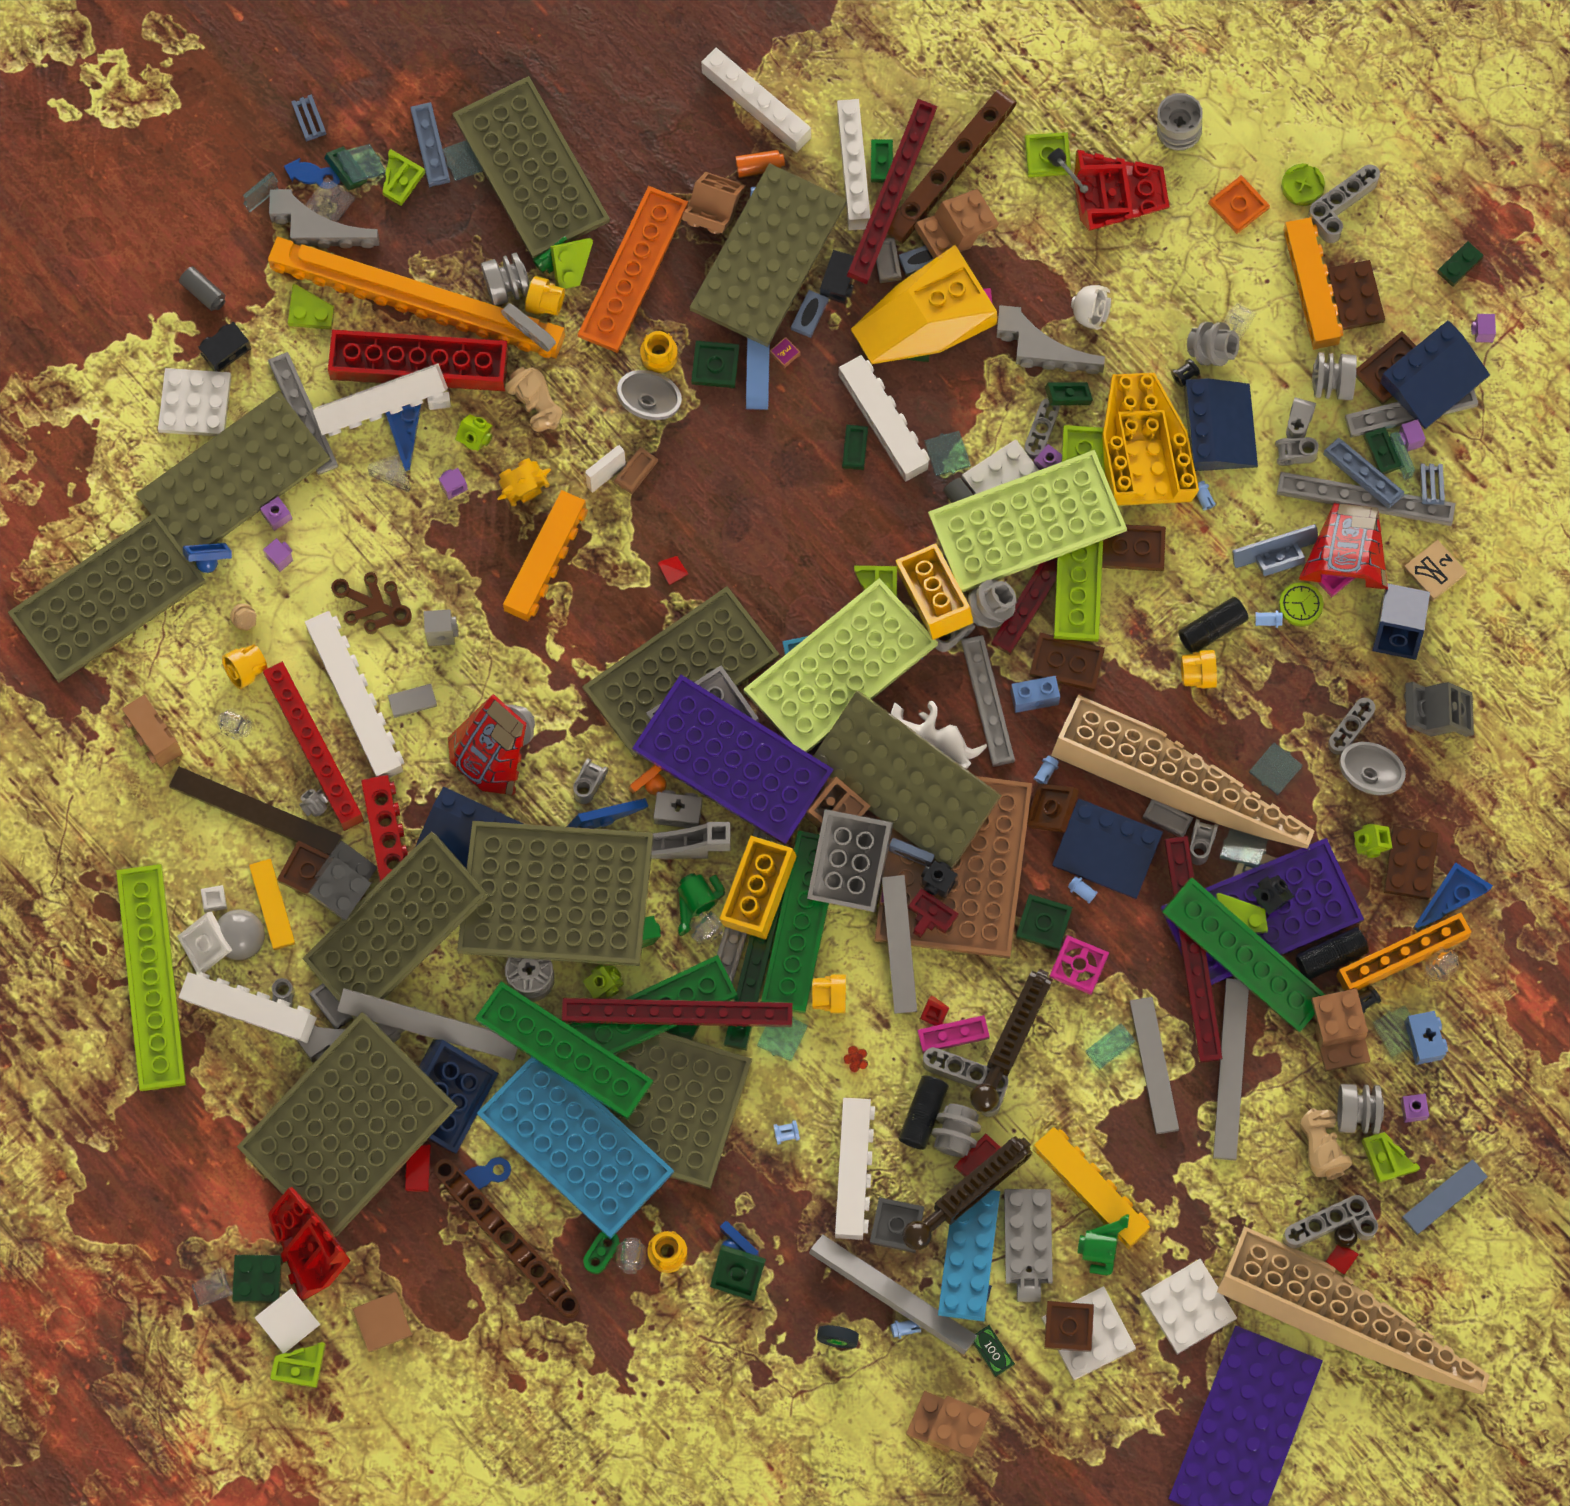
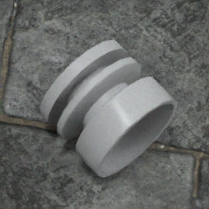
(1181, 111)
(505, 279)
(1334, 376)
(531, 986)
(1359, 1108)

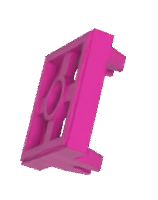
(1072, 943)

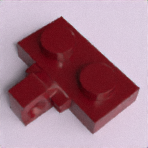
(931, 913)

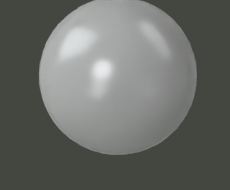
(242, 932)

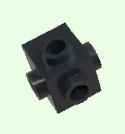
(945, 880)
(1272, 894)

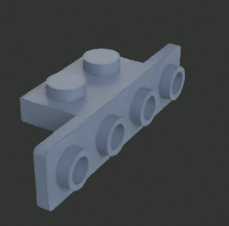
(1277, 552)

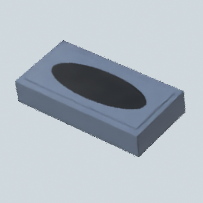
(915, 259)
(809, 313)
(911, 852)

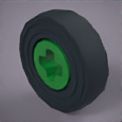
(837, 1336)

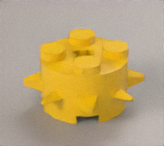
(523, 482)

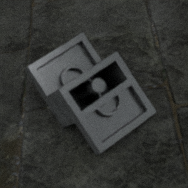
(1439, 709)
(342, 880)

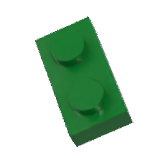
(881, 159)

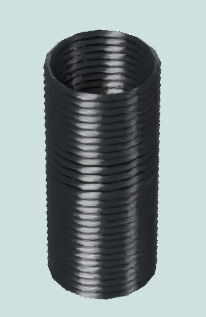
(1217, 622)
(1332, 955)
(924, 1109)

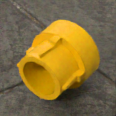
(544, 297)
(658, 341)
(244, 665)
(1199, 669)
(829, 993)
(663, 1240)

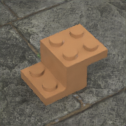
(713, 203)
(956, 223)
(835, 797)
(1341, 1030)
(948, 1424)

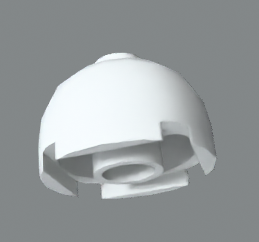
(1091, 306)

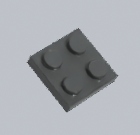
(891, 1220)

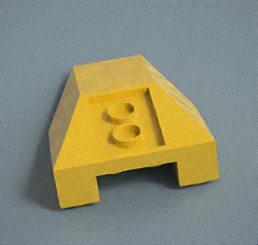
(927, 312)
(1146, 444)

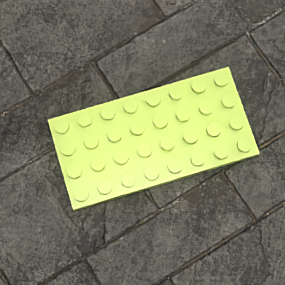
(1027, 521)
(853, 651)

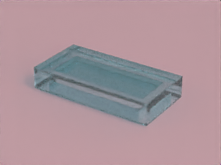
(1407, 468)
(1110, 1046)

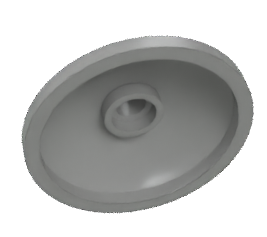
(648, 395)
(1372, 768)

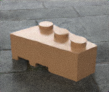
(151, 731)

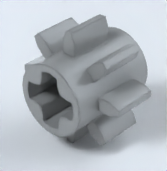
(313, 802)

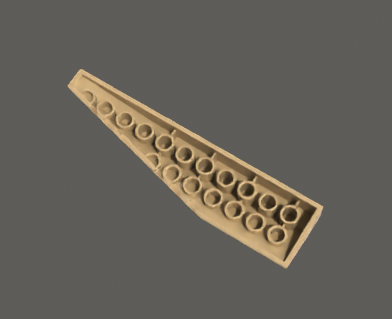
(1164, 771)
(1331, 1307)

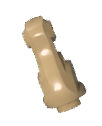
(534, 393)
(1323, 1150)

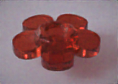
(856, 1059)

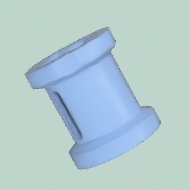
(786, 1132)

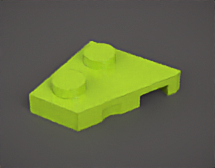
(401, 177)
(570, 262)
(309, 310)
(869, 574)
(1248, 913)
(1387, 1158)
(300, 1366)

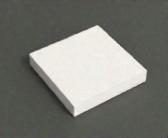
(605, 468)
(204, 943)
(287, 1321)

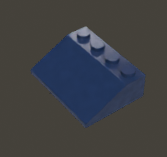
(1435, 375)
(1220, 424)
(452, 821)
(1107, 848)
(464, 1082)

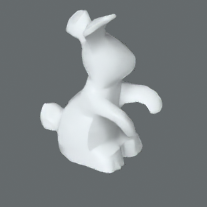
(946, 739)

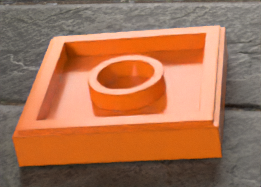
(1239, 204)

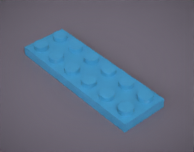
(969, 1261)

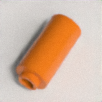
(757, 163)

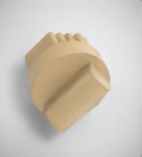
(243, 616)

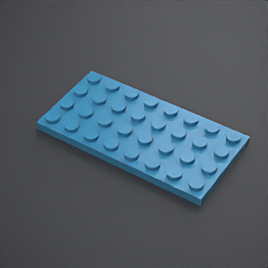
(576, 1145)

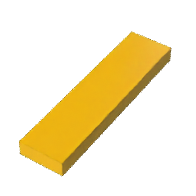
(272, 904)

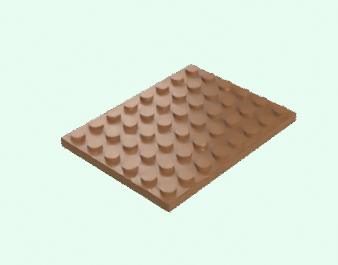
(985, 880)

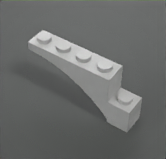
(313, 229)
(1040, 350)
(692, 842)
(323, 1038)

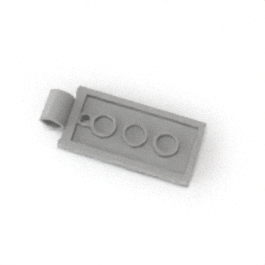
(1028, 1241)

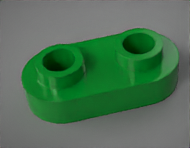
(600, 1252)

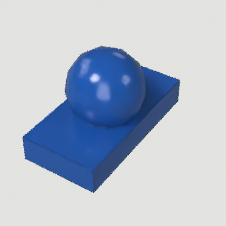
(207, 555)
(736, 1240)

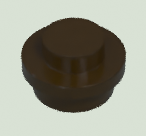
(1345, 1236)

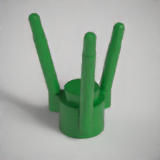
(544, 260)

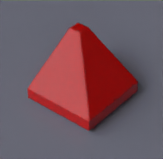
(672, 569)
(934, 1011)
(1342, 1259)

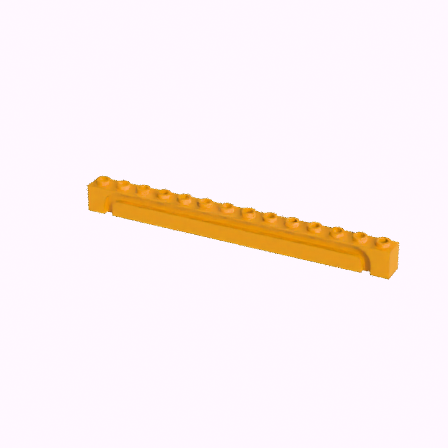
(405, 295)

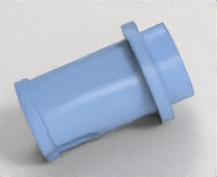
(1204, 496)
(1269, 619)
(1046, 770)
(1082, 889)
(904, 1328)

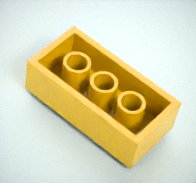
(934, 591)
(758, 887)

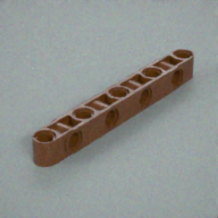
(951, 165)
(518, 1250)

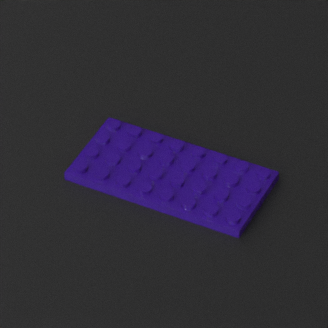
(732, 759)
(1319, 905)
(1246, 1423)

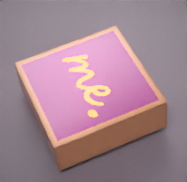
(784, 352)

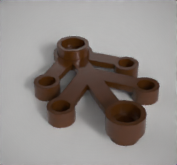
(374, 604)

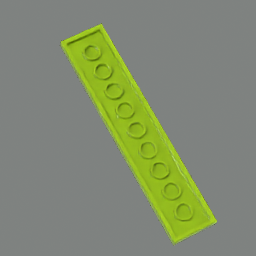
(1080, 570)
(151, 977)

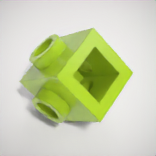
(474, 432)
(1372, 840)
(604, 982)

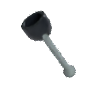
(1058, 158)

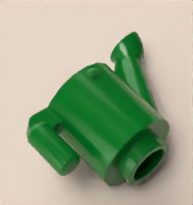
(697, 897)
(1101, 1245)

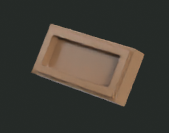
(636, 470)

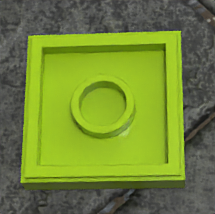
(1039, 147)

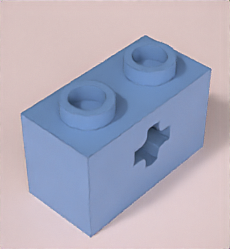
(1035, 694)
(1423, 1049)

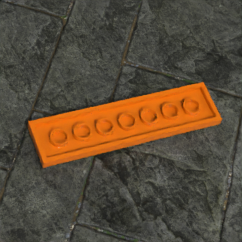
(633, 269)

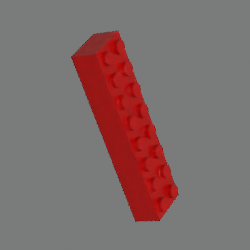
(387, 356)

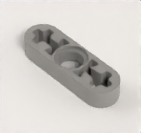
(528, 327)
(1045, 436)
(1349, 717)

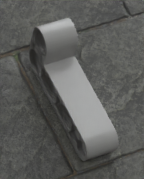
(1346, 198)
(962, 1076)
(1328, 1226)

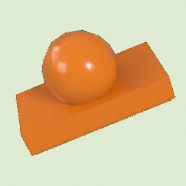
(652, 780)

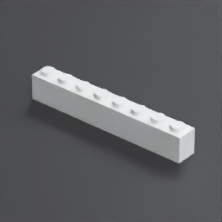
(353, 695)

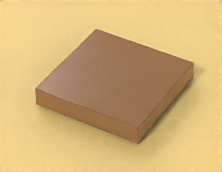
(382, 1322)

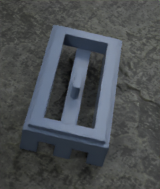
(303, 102)
(1431, 469)

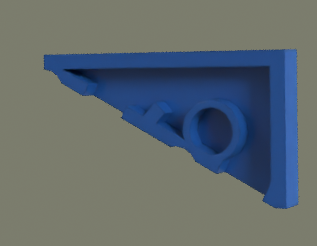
(404, 430)
(607, 815)
(1454, 892)

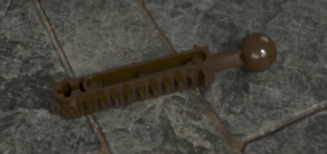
(985, 1096)
(969, 1191)

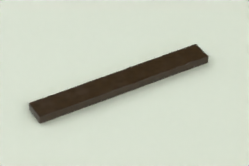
(254, 811)

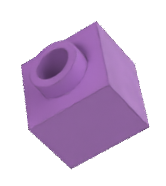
(1484, 328)
(1412, 435)
(1041, 461)
(452, 483)
(278, 519)
(278, 554)
(1410, 1113)

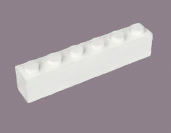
(756, 100)
(853, 163)
(380, 399)
(884, 418)
(248, 1007)
(853, 1168)

